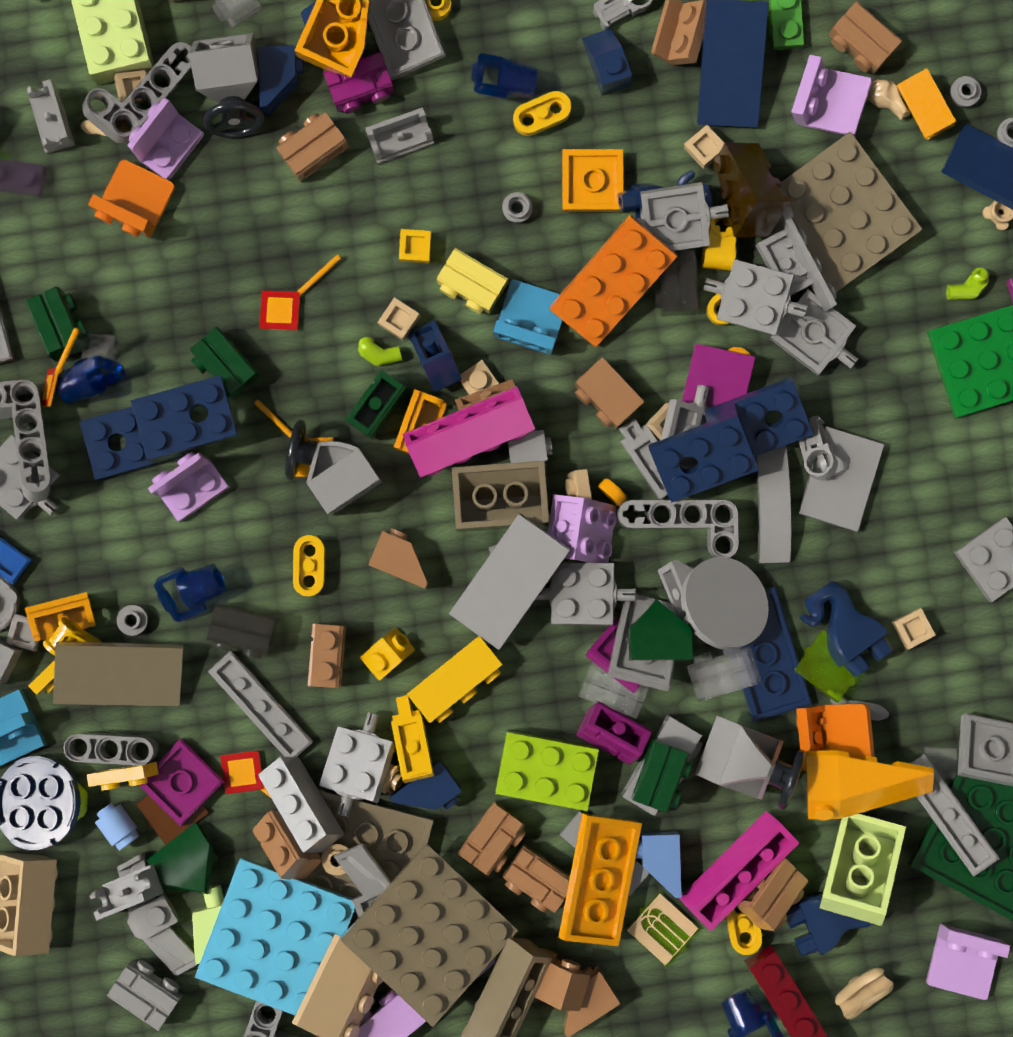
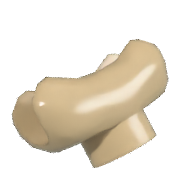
(863, 992)

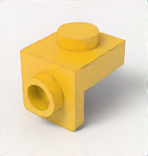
(387, 653)

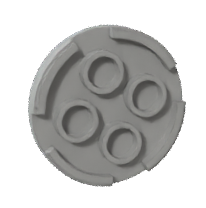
(724, 603)

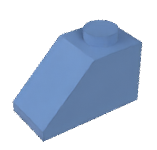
(661, 858)

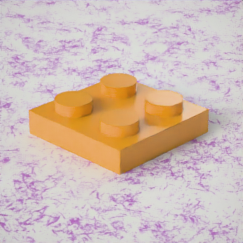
(591, 180)

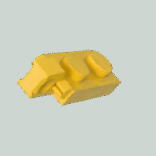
(411, 742)

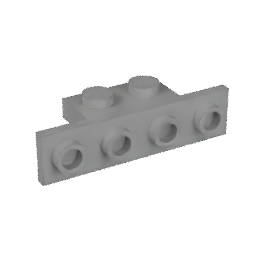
(788, 254)

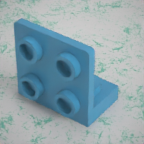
(527, 318)

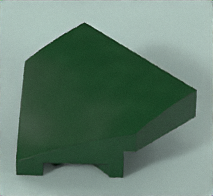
(659, 636)
(185, 861)

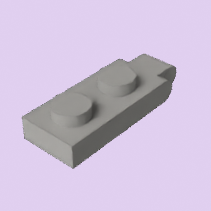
(636, 446)

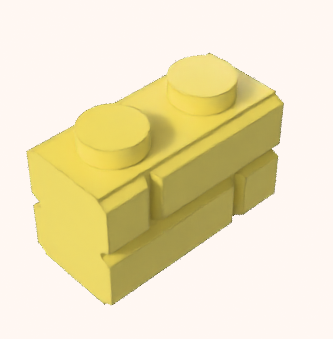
(471, 281)

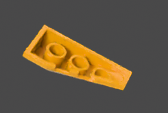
(335, 35)
(849, 786)

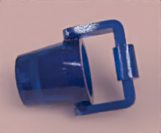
(513, 79)
(87, 379)
(194, 588)
(747, 1016)

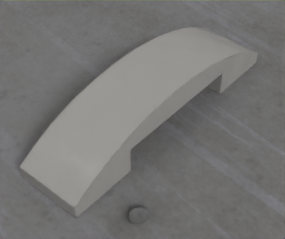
(774, 507)

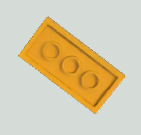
(600, 880)

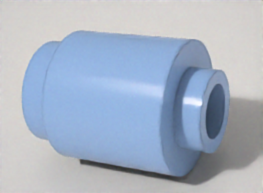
(116, 826)

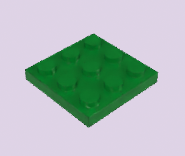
(976, 361)

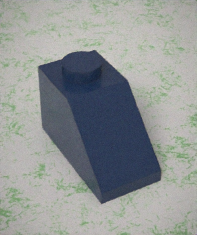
(607, 61)
(277, 75)
(434, 356)
(430, 791)

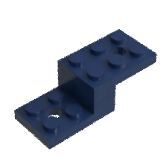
(159, 428)
(730, 440)

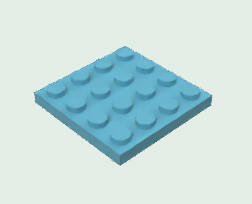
(272, 936)

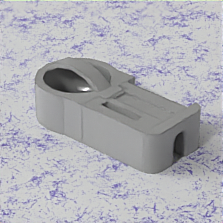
(613, 10)
(816, 446)

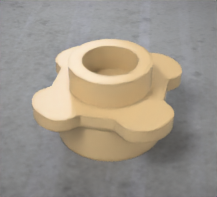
(1000, 220)
(393, 780)

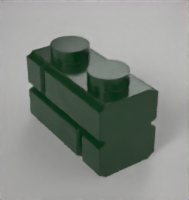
(55, 321)
(221, 357)
(376, 405)
(661, 776)

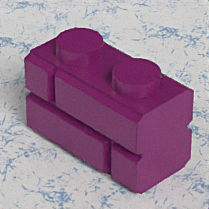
(368, 83)
(613, 732)

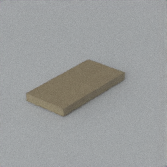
(117, 674)

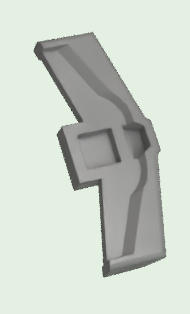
(364, 873)
(153, 922)

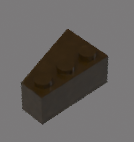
(749, 189)

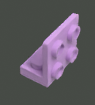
(830, 98)
(164, 139)
(189, 485)
(583, 527)
(965, 961)

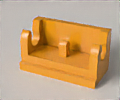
(926, 104)
(421, 411)
(45, 616)

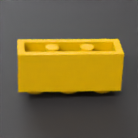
(455, 680)

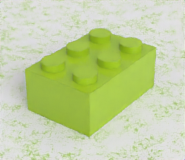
(547, 770)

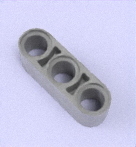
(97, 753)

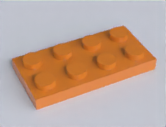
(613, 281)

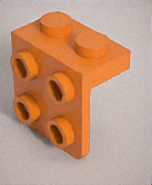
(133, 199)
(836, 728)

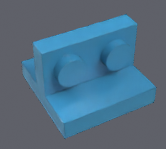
(18, 728)

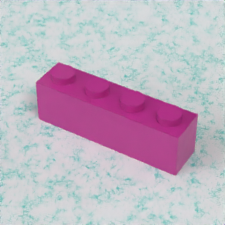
(468, 432)
(738, 870)

